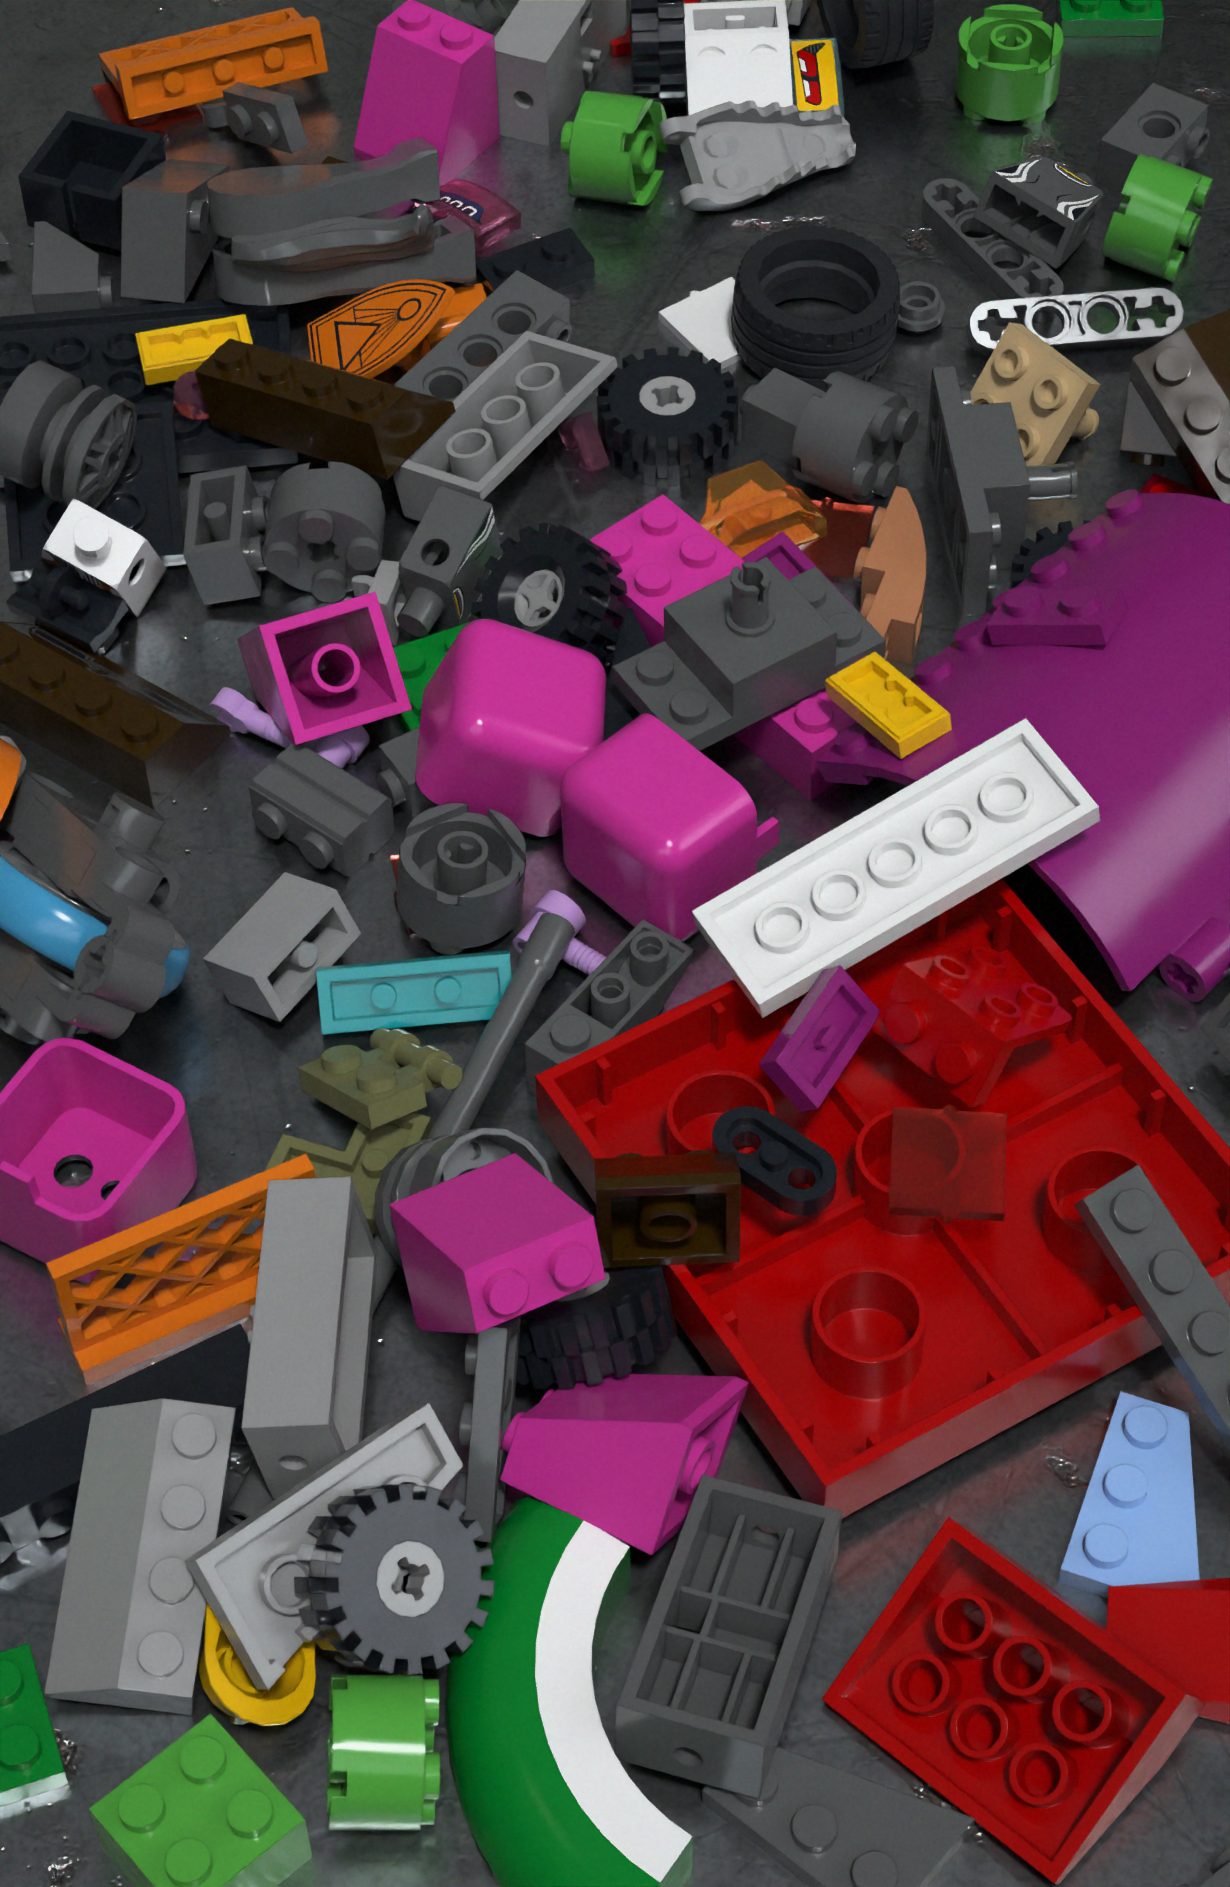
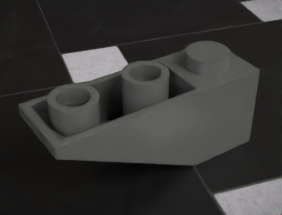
(612, 999)

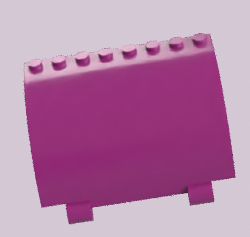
(1129, 720)

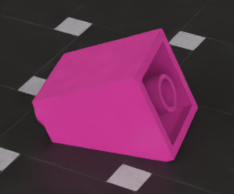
(432, 83)
(325, 669)
(493, 1247)
(625, 1450)

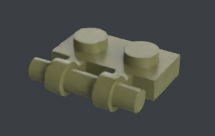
(381, 1082)

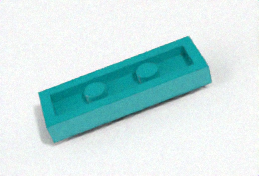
(411, 991)

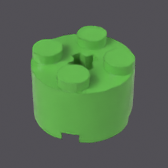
(1008, 64)
(614, 148)
(1156, 217)
(382, 1752)

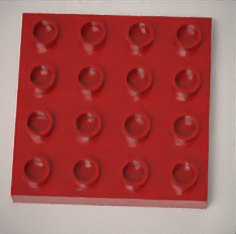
(901, 1335)

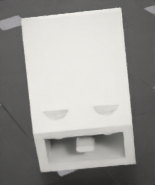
(737, 54)

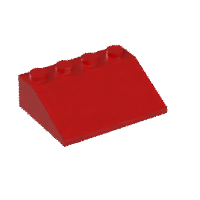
(1011, 1700)

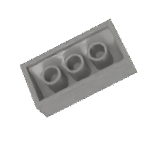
(501, 419)
(127, 1599)

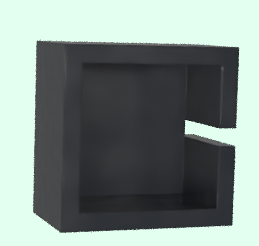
(81, 174)

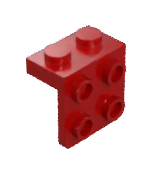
(965, 1016)

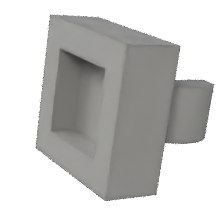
(389, 594)

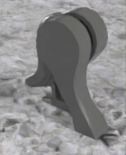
(302, 236)

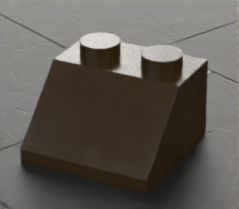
(668, 1209)

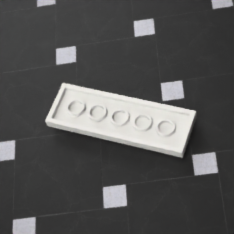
(895, 866)

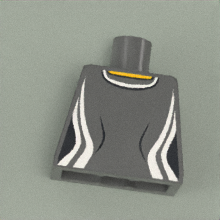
(1040, 207)
(446, 561)

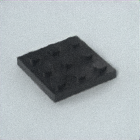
(142, 498)

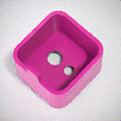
(98, 1110)

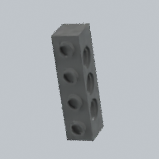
(486, 333)

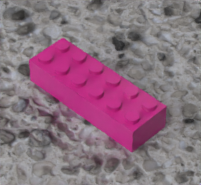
(673, 556)

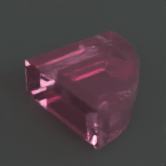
(582, 434)

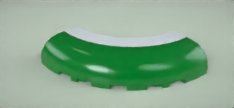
(526, 1722)

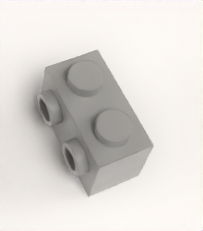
(279, 943)

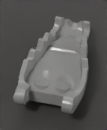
(751, 150)

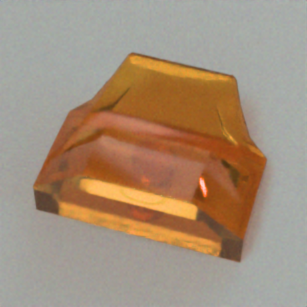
(757, 504)

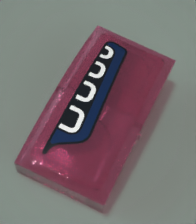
(477, 207)

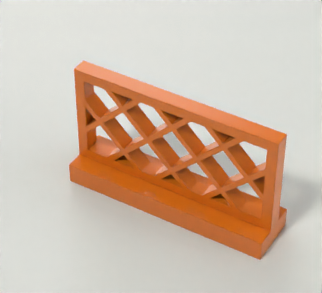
(208, 60)
(168, 1297)

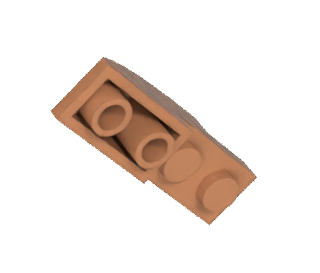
(894, 576)

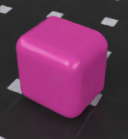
(508, 723)
(658, 826)

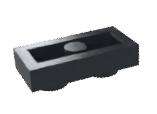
(551, 260)

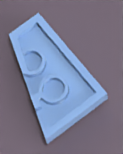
(1138, 1504)

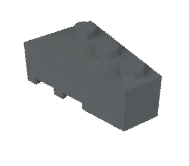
(166, 230)

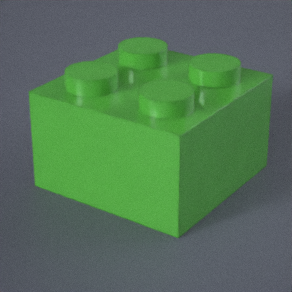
(201, 1818)

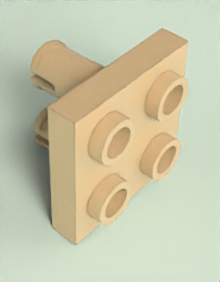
(1045, 393)

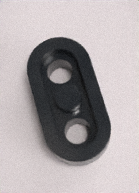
(779, 1162)

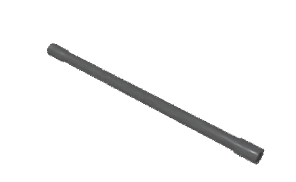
(534, 967)

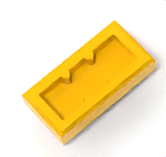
(183, 348)
(888, 705)

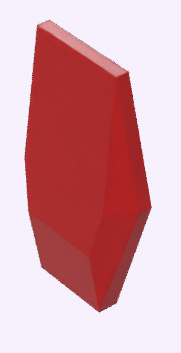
(1181, 1631)

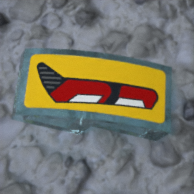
(816, 74)

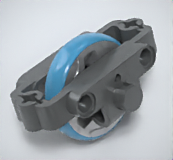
(82, 915)

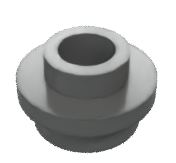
(920, 306)

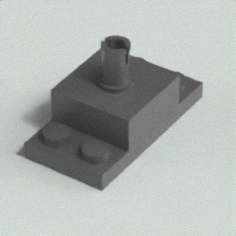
(983, 485)
(745, 651)

